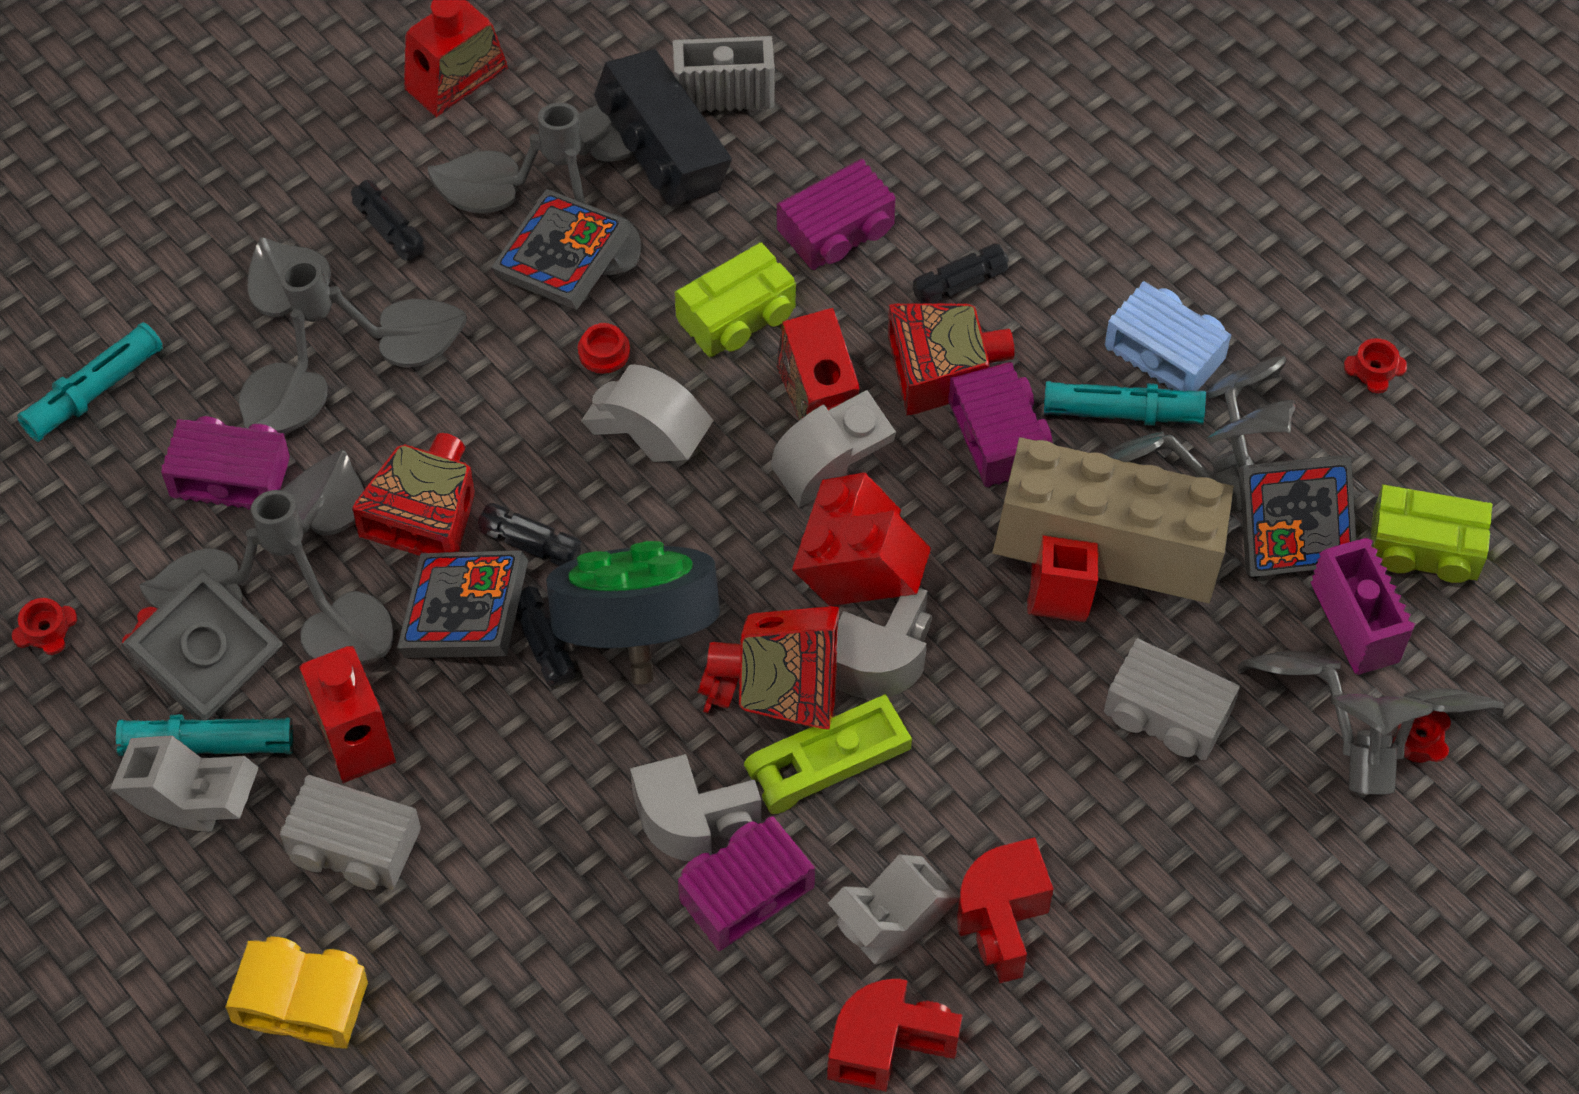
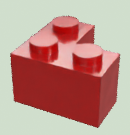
(859, 545)

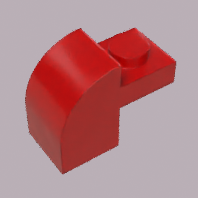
(1063, 579)
(996, 893)
(878, 1022)

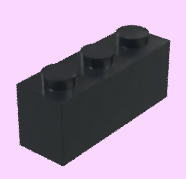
(662, 127)

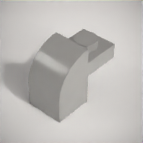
(652, 410)
(827, 443)
(881, 658)
(181, 787)
(679, 817)
(894, 908)

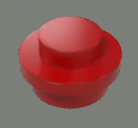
(603, 348)

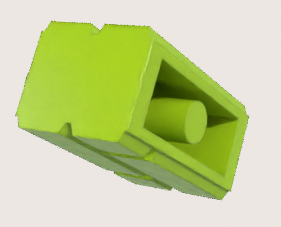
(736, 300)
(1431, 533)

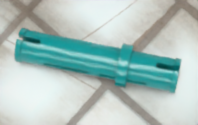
(74, 393)
(1133, 403)
(214, 736)

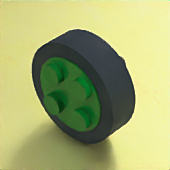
(633, 599)

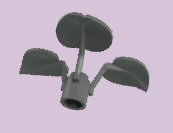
(487, 178)
(297, 281)
(1270, 418)
(315, 500)
(1373, 753)

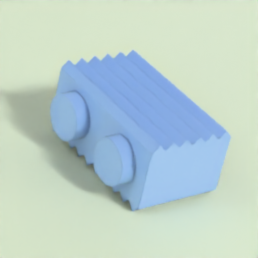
(1167, 338)

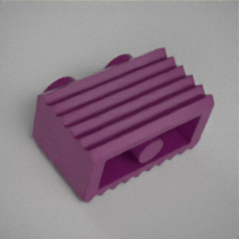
(836, 214)
(992, 414)
(224, 462)
(1362, 605)
(745, 881)

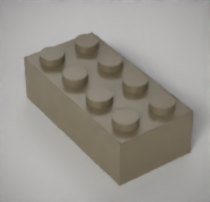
(1148, 522)

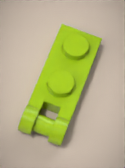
(826, 756)

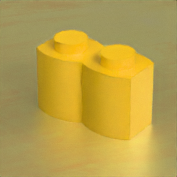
(297, 992)

